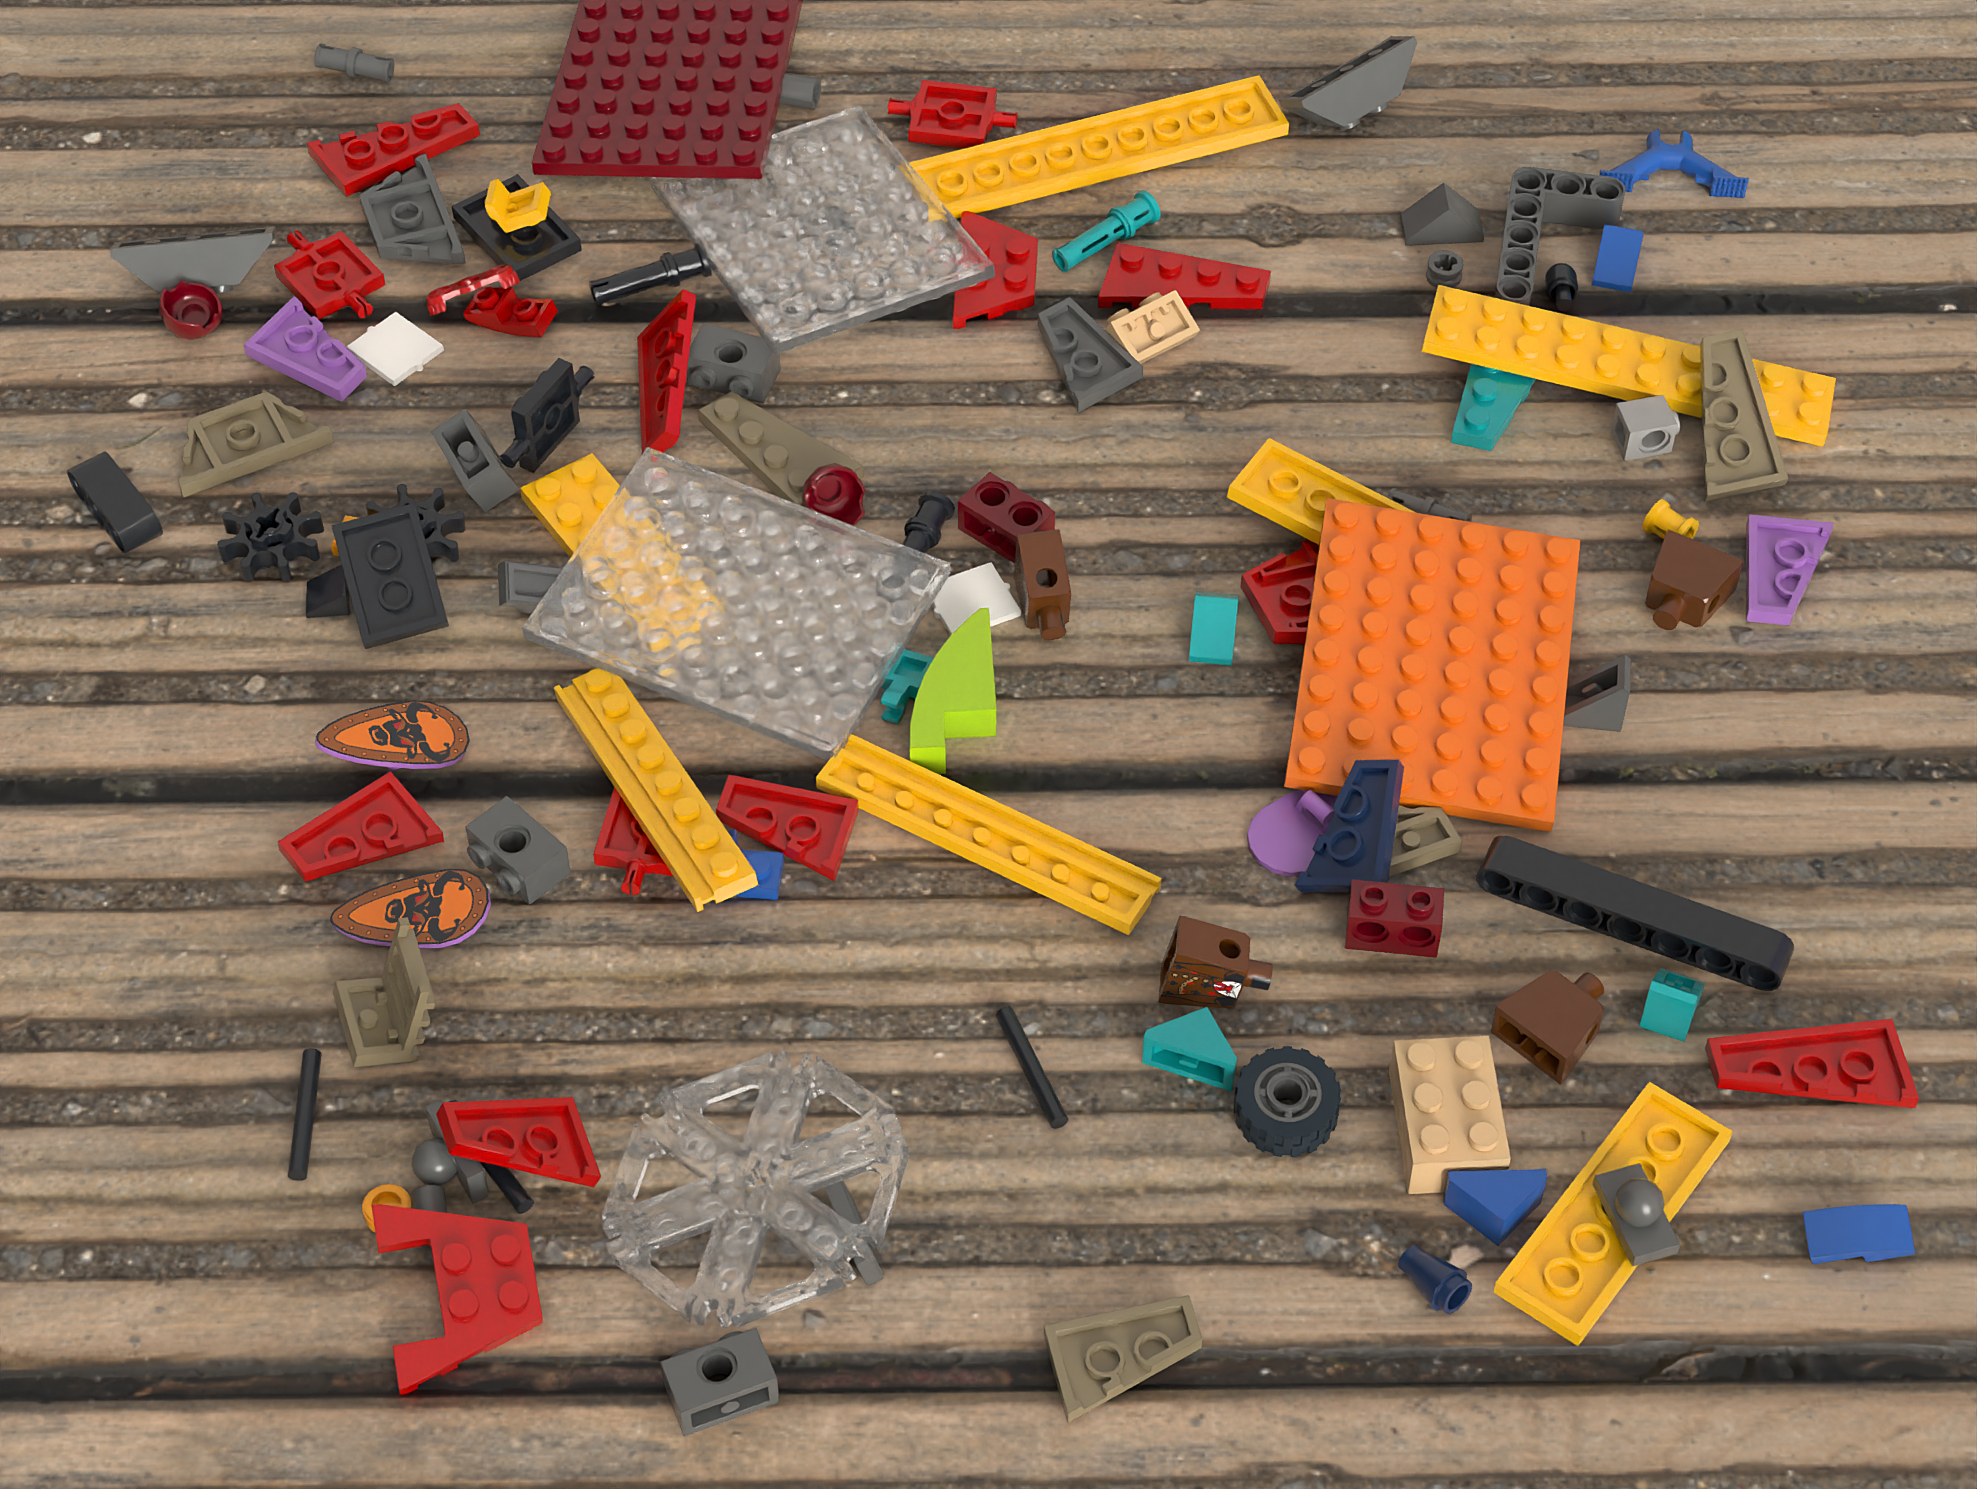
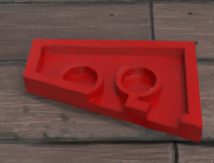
(791, 820)
(361, 830)
(522, 1135)

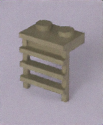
(387, 1013)

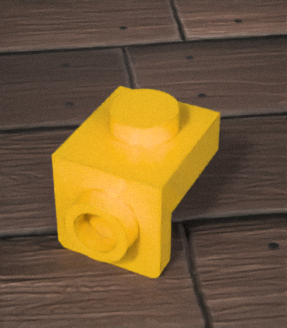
(517, 208)

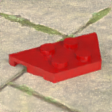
(1014, 267)

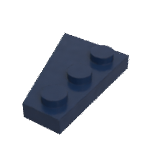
(1360, 832)

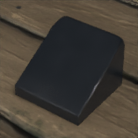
(328, 595)

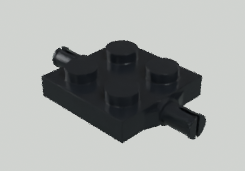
(546, 414)

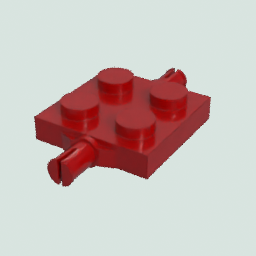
(952, 114)
(329, 274)
(626, 846)

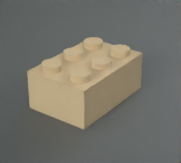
(1447, 1109)

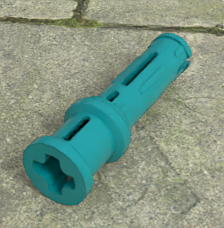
(1119, 224)

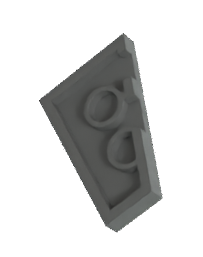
(1085, 354)

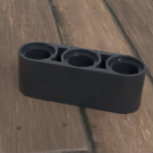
(114, 502)

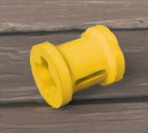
(1662, 518)

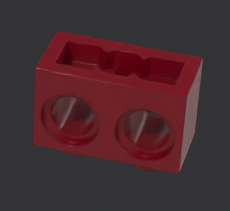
(999, 511)
(1394, 918)

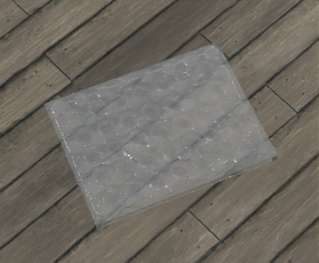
(826, 233)
(738, 603)

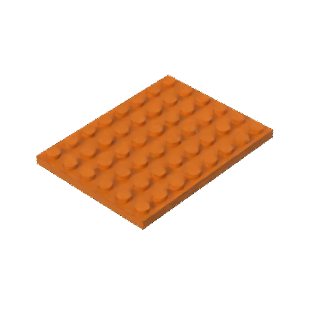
(1439, 654)

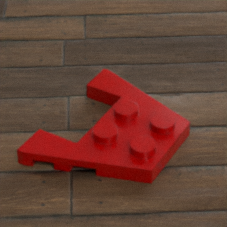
(1283, 592)
(481, 1281)

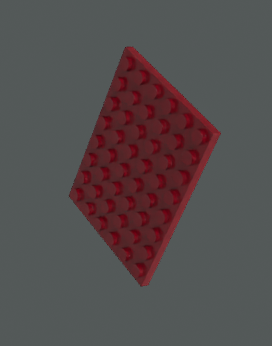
(668, 89)

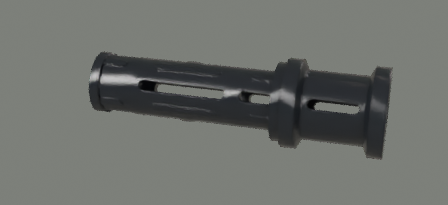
(668, 270)
(924, 528)

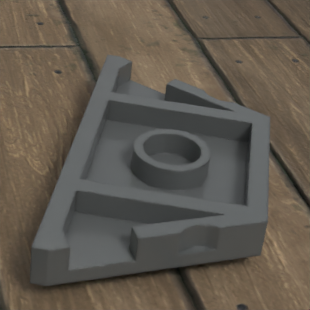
(411, 218)

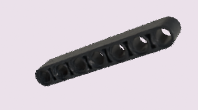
(1636, 913)

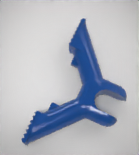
(1682, 158)

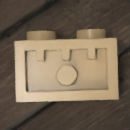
(1153, 327)

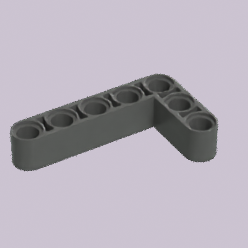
(1549, 197)

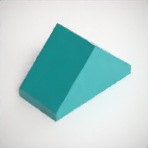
(1213, 628)
(1671, 1004)
(1192, 1048)

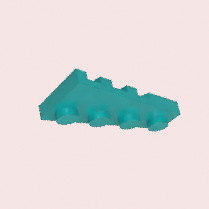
(1488, 406)

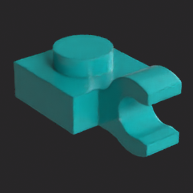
(903, 683)

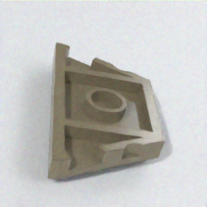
(245, 440)

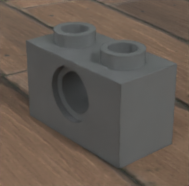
(732, 362)
(475, 460)
(517, 850)
(707, 1403)

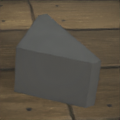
(1441, 219)
(1599, 697)

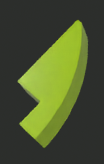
(955, 694)

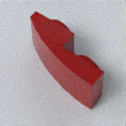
(506, 313)

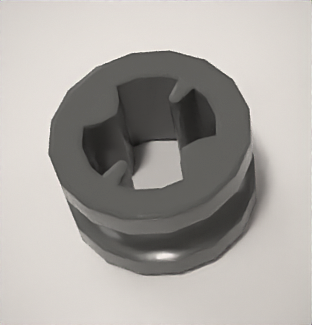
(1444, 260)

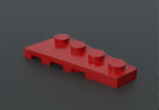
(371, 157)
(1144, 271)
(663, 372)
(1822, 1062)

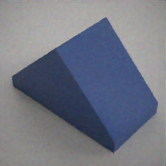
(1617, 258)
(1494, 1199)

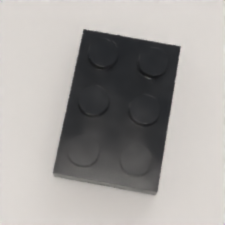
(526, 248)
(390, 576)

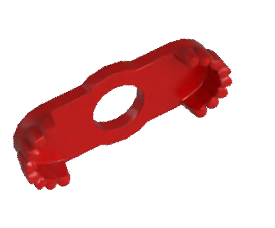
(501, 273)

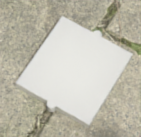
(395, 348)
(974, 590)

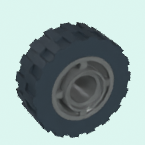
(1287, 1127)

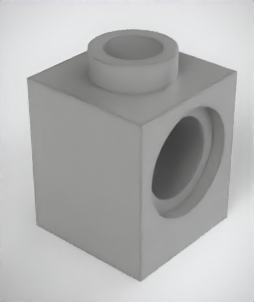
(1644, 427)

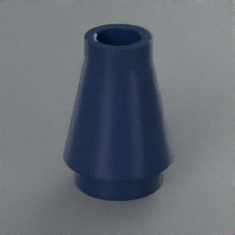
(1437, 1280)

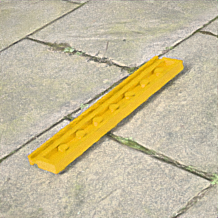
(656, 788)
(990, 834)

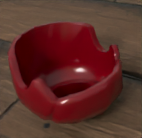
(190, 310)
(835, 493)

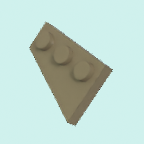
(1118, 1349)

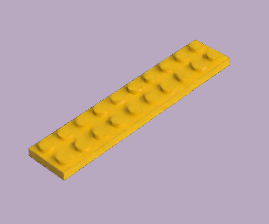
(1103, 147)
(1611, 360)

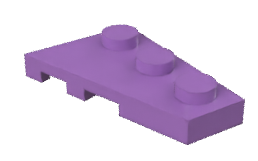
(306, 352)
(1780, 564)

